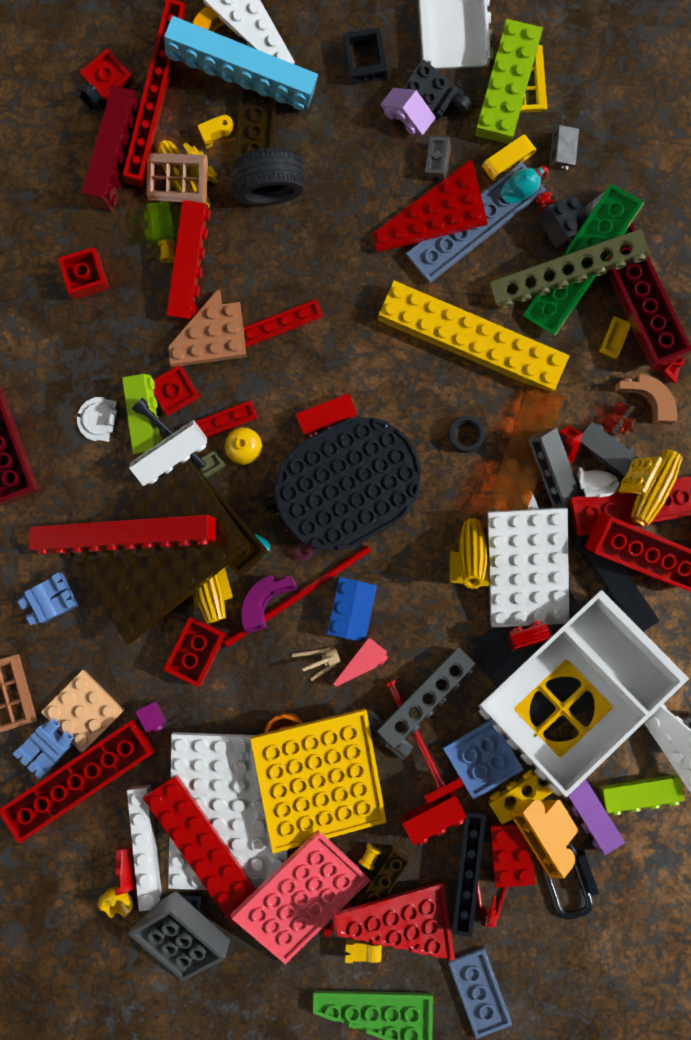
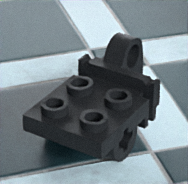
(436, 90)

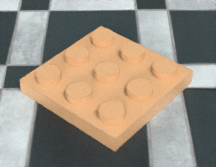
(83, 710)

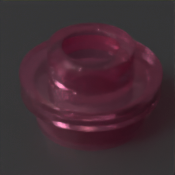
(308, 556)

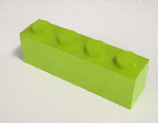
(142, 431)
(641, 794)

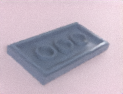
(479, 992)

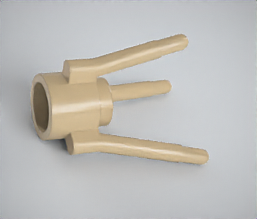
(329, 658)

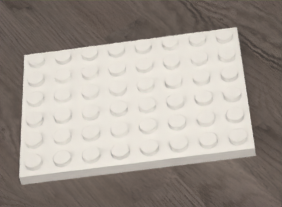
(225, 786)

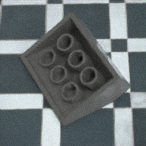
(180, 937)

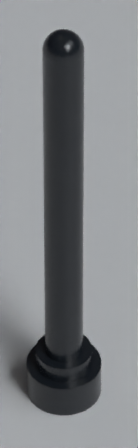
(142, 408)

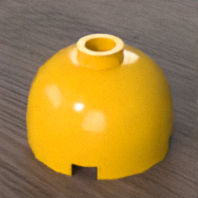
(243, 446)

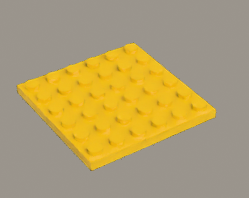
(318, 779)

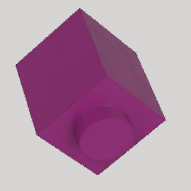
(151, 717)

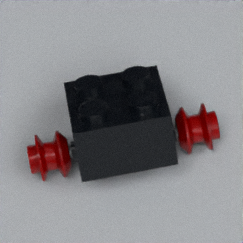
(561, 218)

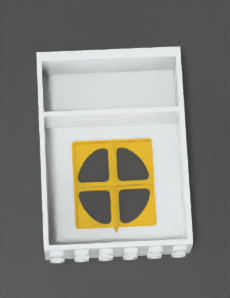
(612, 662)

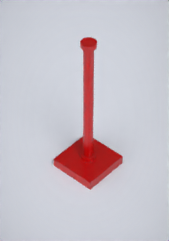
(441, 786)

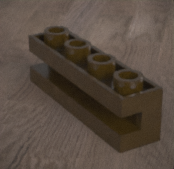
(384, 877)

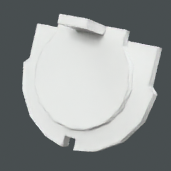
(97, 418)
(597, 483)

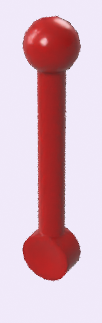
(328, 931)

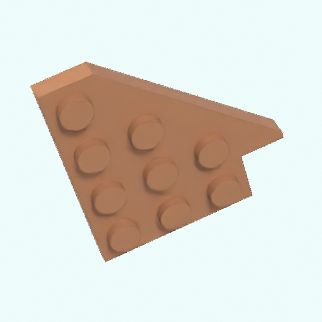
(211, 335)

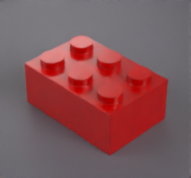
(195, 651)
(433, 818)
(510, 856)

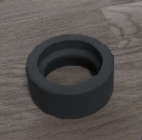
(480, 431)

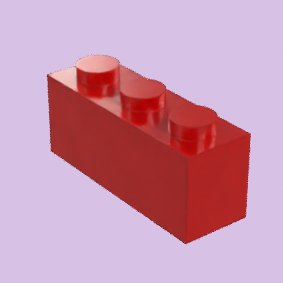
(326, 415)

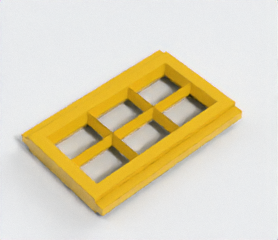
(540, 86)

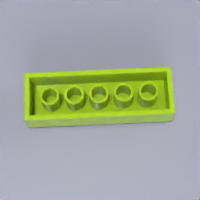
(508, 81)

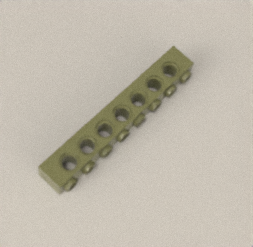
(595, 253)

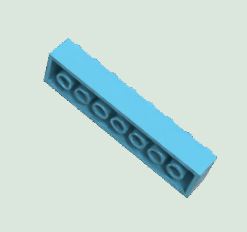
(239, 64)

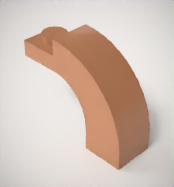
(656, 392)

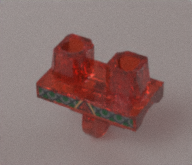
(623, 412)

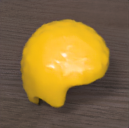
(115, 904)

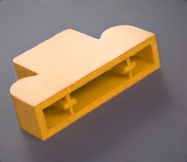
(548, 832)

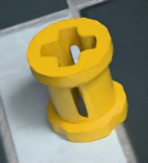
(167, 251)
(370, 856)

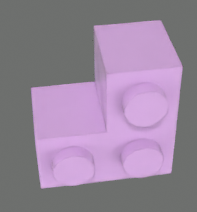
(409, 108)

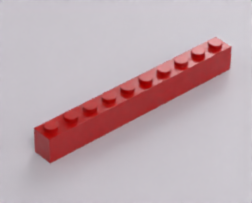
(151, 101)
(124, 533)

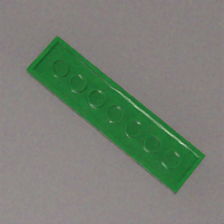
(607, 221)

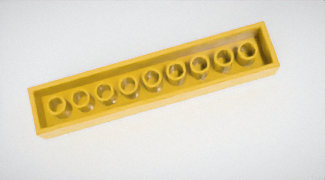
(472, 337)

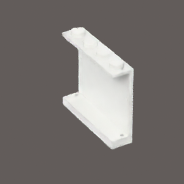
(455, 33)

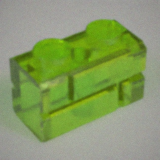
(159, 222)

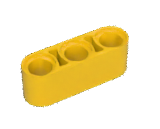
(508, 157)

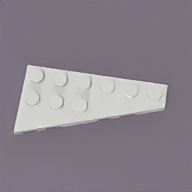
(253, 24)
(674, 741)

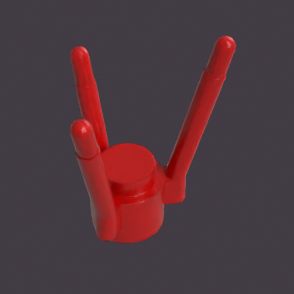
(490, 915)

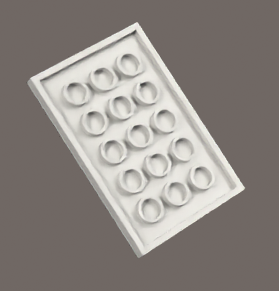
(528, 566)

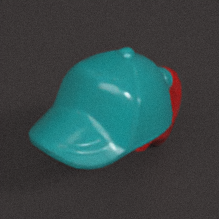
(523, 184)

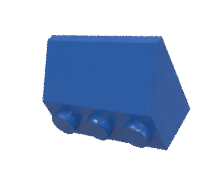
(352, 609)

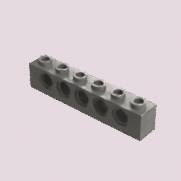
(387, 730)

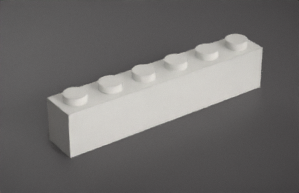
(144, 848)

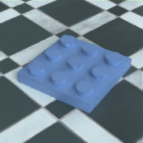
(482, 759)

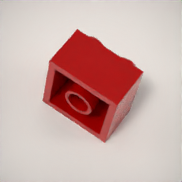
(84, 273)

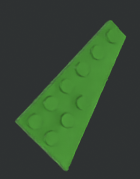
(379, 1013)

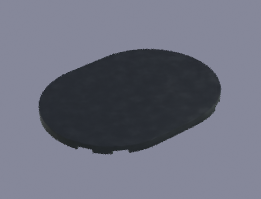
(347, 483)

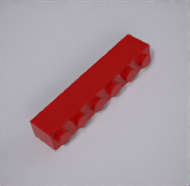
(187, 260)

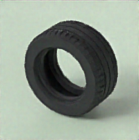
(267, 177)

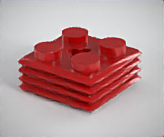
(534, 634)

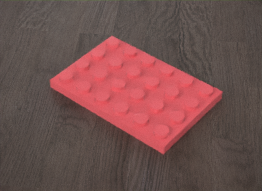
(300, 897)

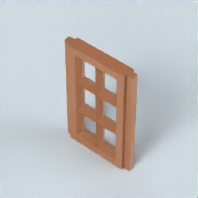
(177, 159)
(23, 691)

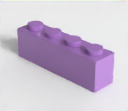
(594, 819)

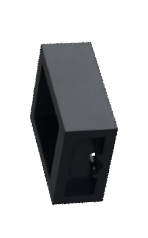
(366, 73)

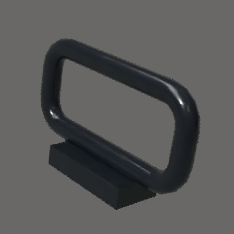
(586, 881)

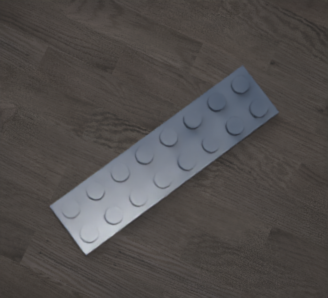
(441, 253)

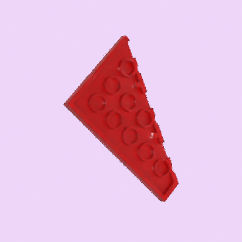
(442, 211)
(404, 921)

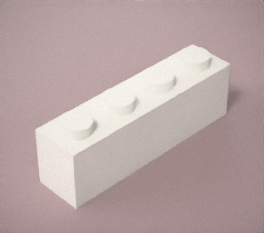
(168, 453)

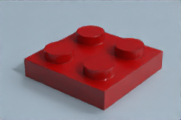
(105, 72)
(174, 390)

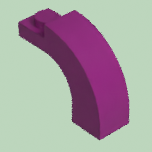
(258, 597)

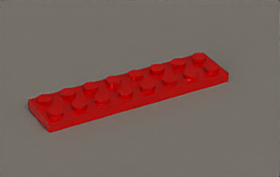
(620, 505)
(200, 845)

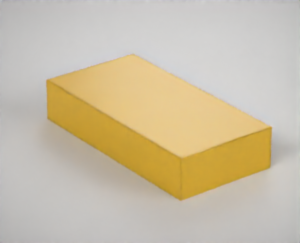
(615, 337)

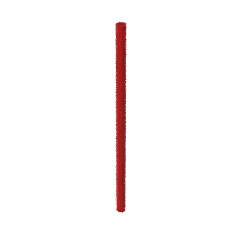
(303, 592)

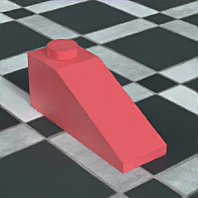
(364, 660)

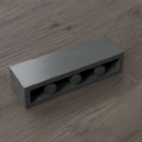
(607, 449)
(554, 467)

